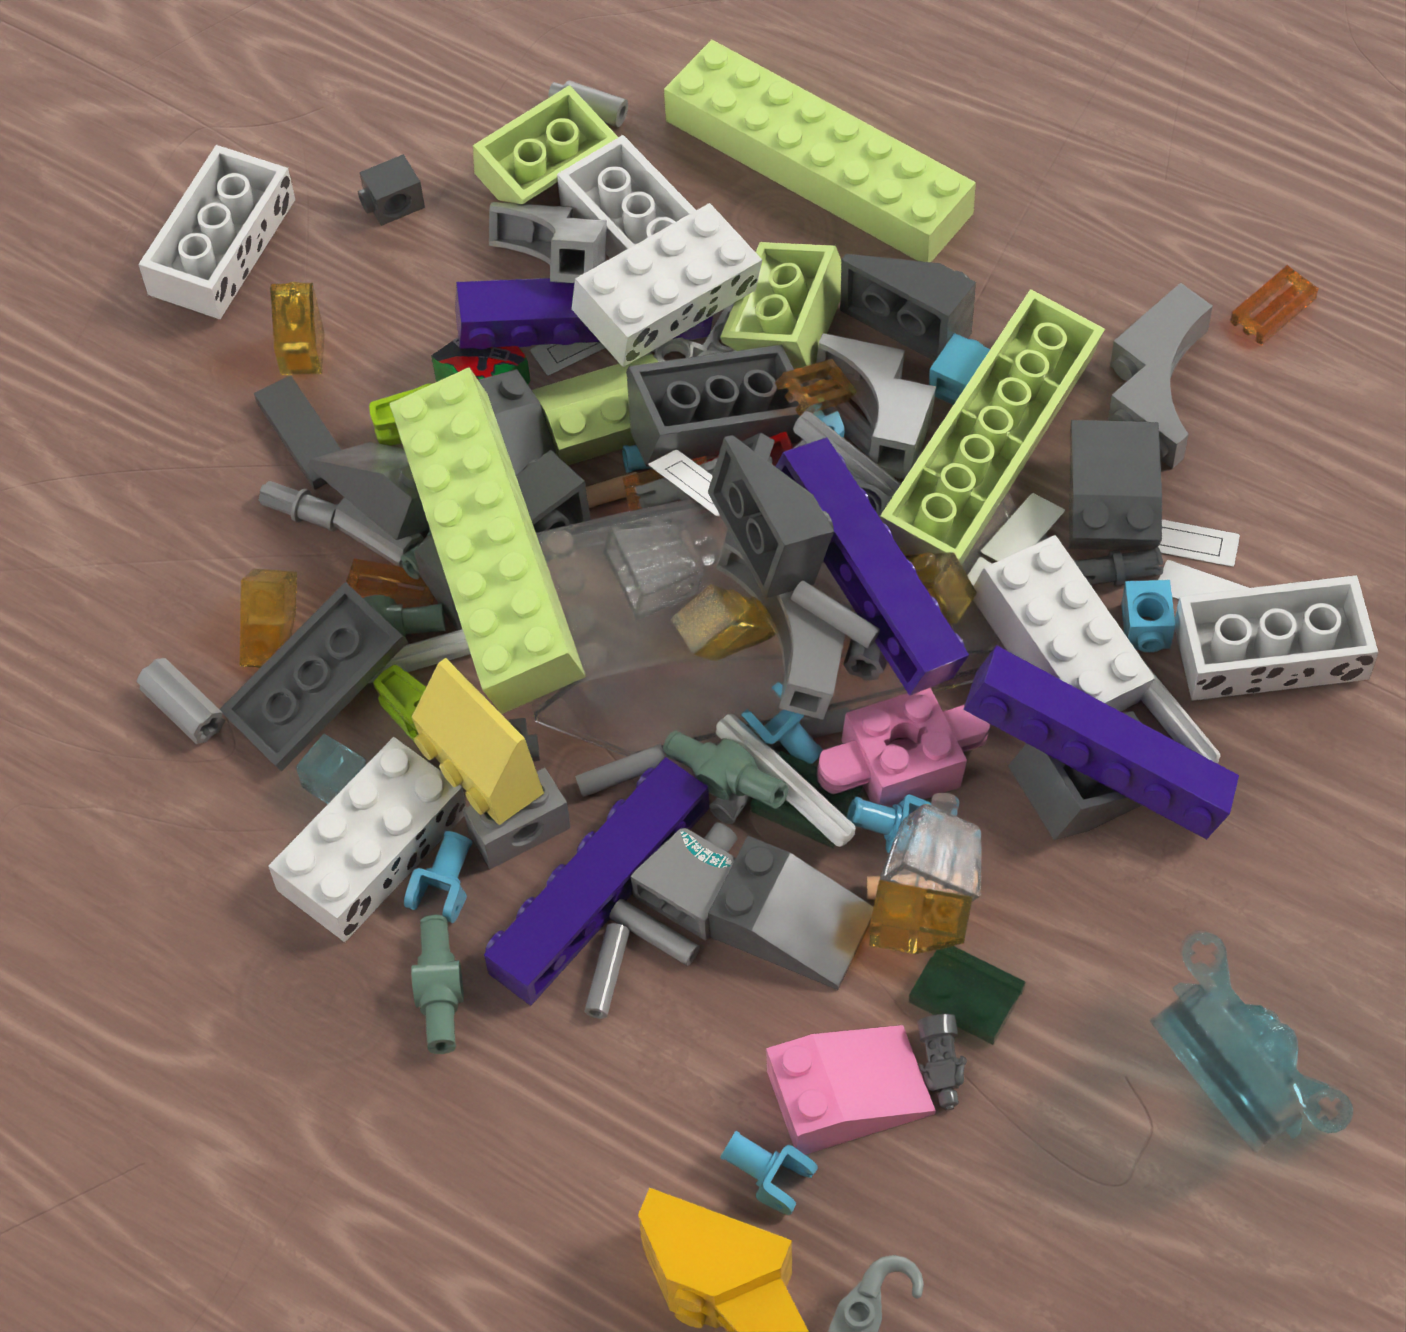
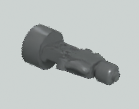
(944, 1069)

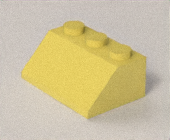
(475, 745)

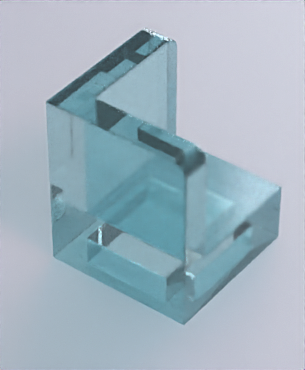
(328, 768)

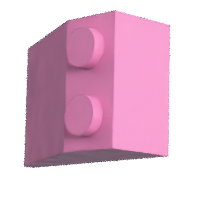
(846, 1085)

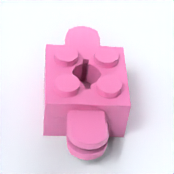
(919, 764)

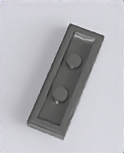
(296, 425)

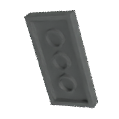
(313, 676)

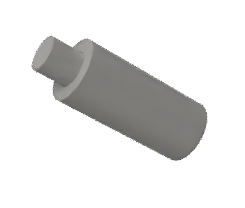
(605, 105)

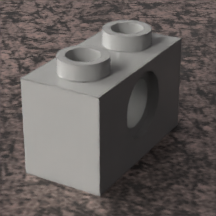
(524, 830)

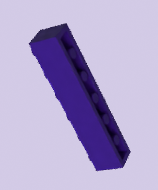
(526, 315)
(876, 572)
(1102, 742)
(583, 892)

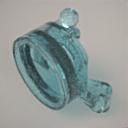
(1242, 1054)

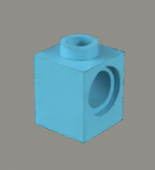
(956, 367)
(1148, 600)

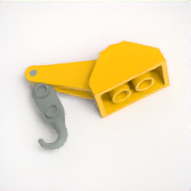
(739, 1274)

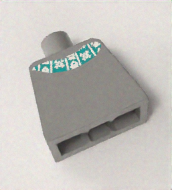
(686, 876)

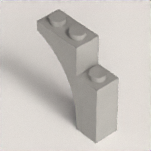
(550, 234)
(1146, 360)
(895, 407)
(807, 643)

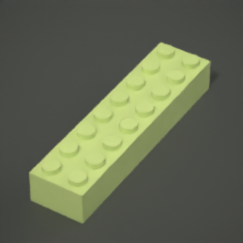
(820, 152)
(991, 429)
(486, 542)

